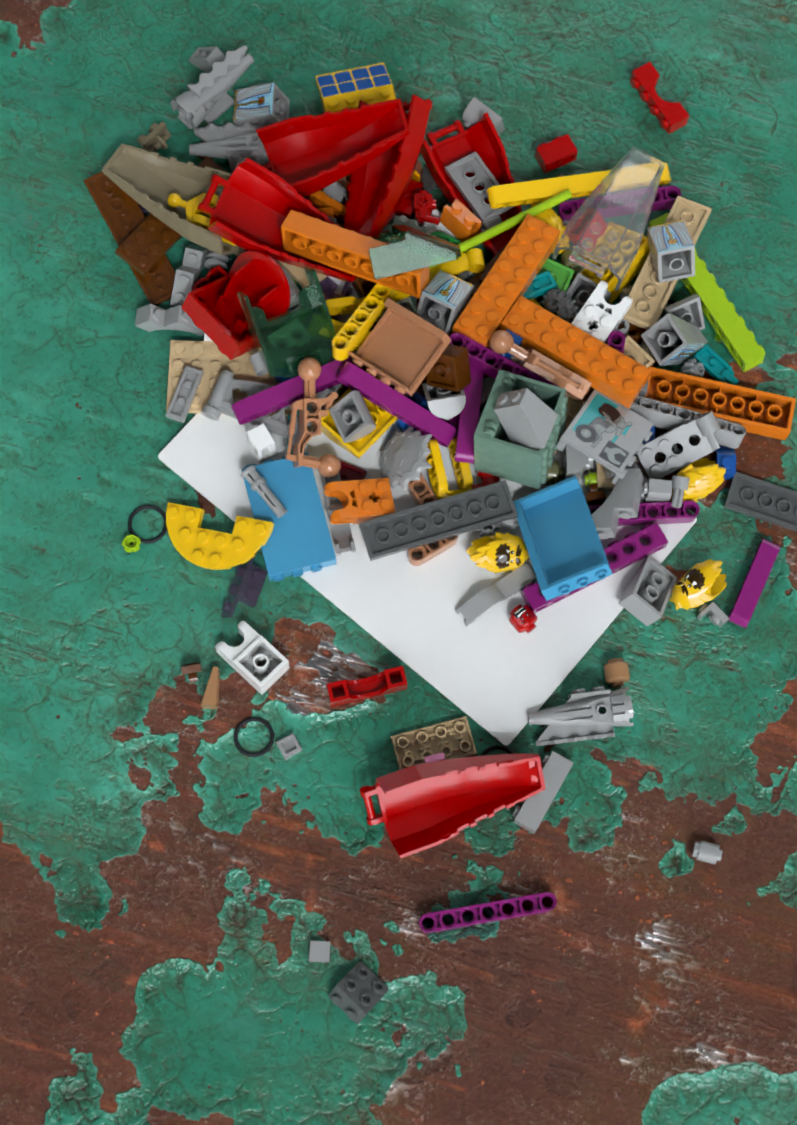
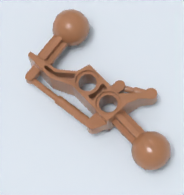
(576, 386)
(328, 464)

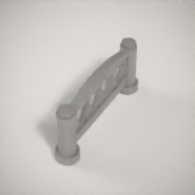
(222, 400)

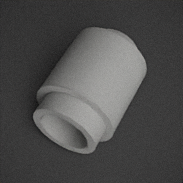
(337, 192)
(707, 852)

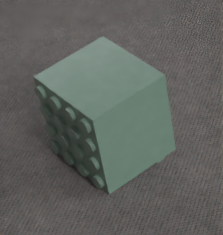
(493, 447)

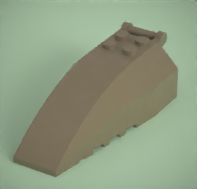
(153, 178)

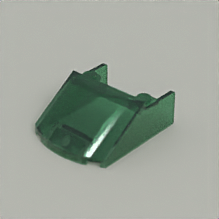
(408, 251)
(294, 334)

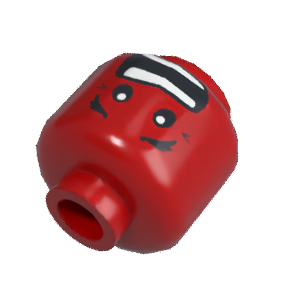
(523, 619)

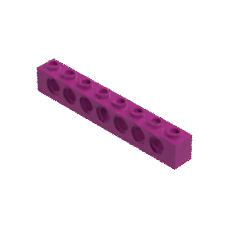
(656, 542)

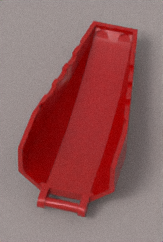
(488, 145)
(326, 147)
(383, 182)
(253, 210)
(442, 797)

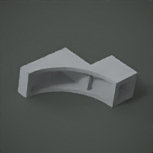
(188, 273)
(155, 318)

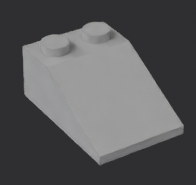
(648, 591)

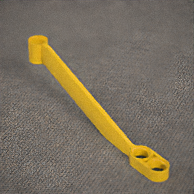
(469, 261)

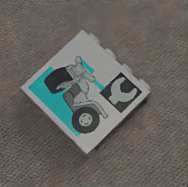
(607, 433)

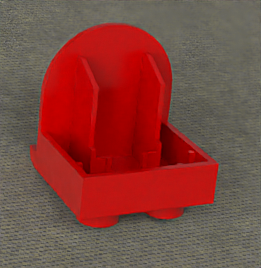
(218, 308)

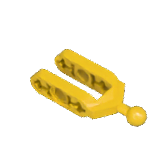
(192, 213)
(437, 472)

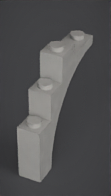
(621, 503)

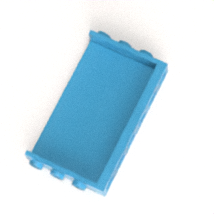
(301, 536)
(561, 538)

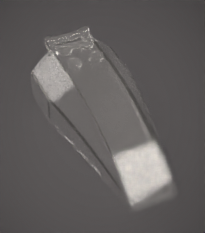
(614, 217)

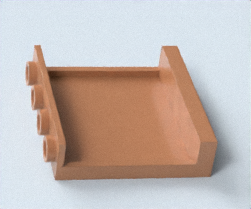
(401, 348)

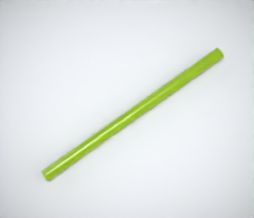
(513, 221)

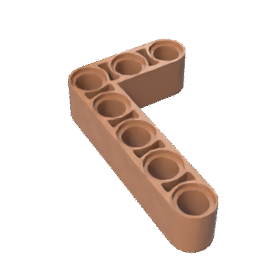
(443, 545)

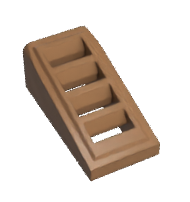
(211, 695)

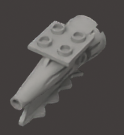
(209, 96)
(230, 143)
(580, 716)

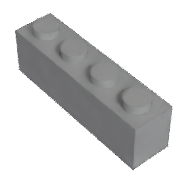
(535, 807)

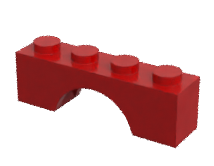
(670, 115)
(351, 691)

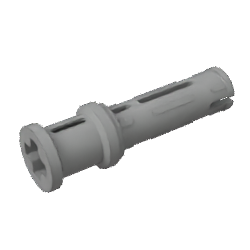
(259, 484)

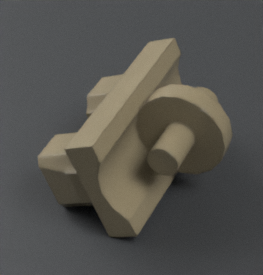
(156, 138)

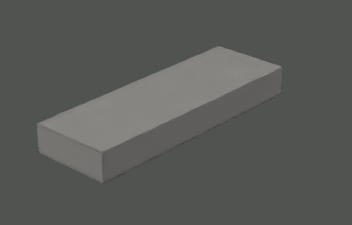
(184, 394)

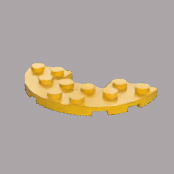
(214, 548)

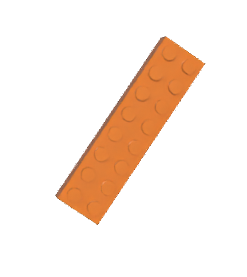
(344, 251)
(507, 280)
(577, 351)
(754, 409)

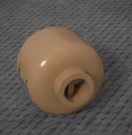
(616, 672)

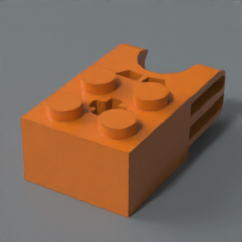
(360, 500)

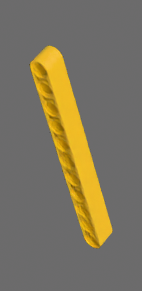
(541, 190)

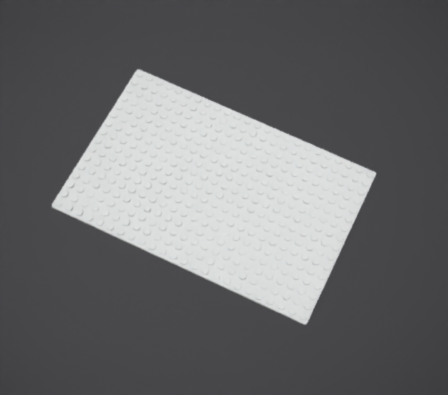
(412, 609)

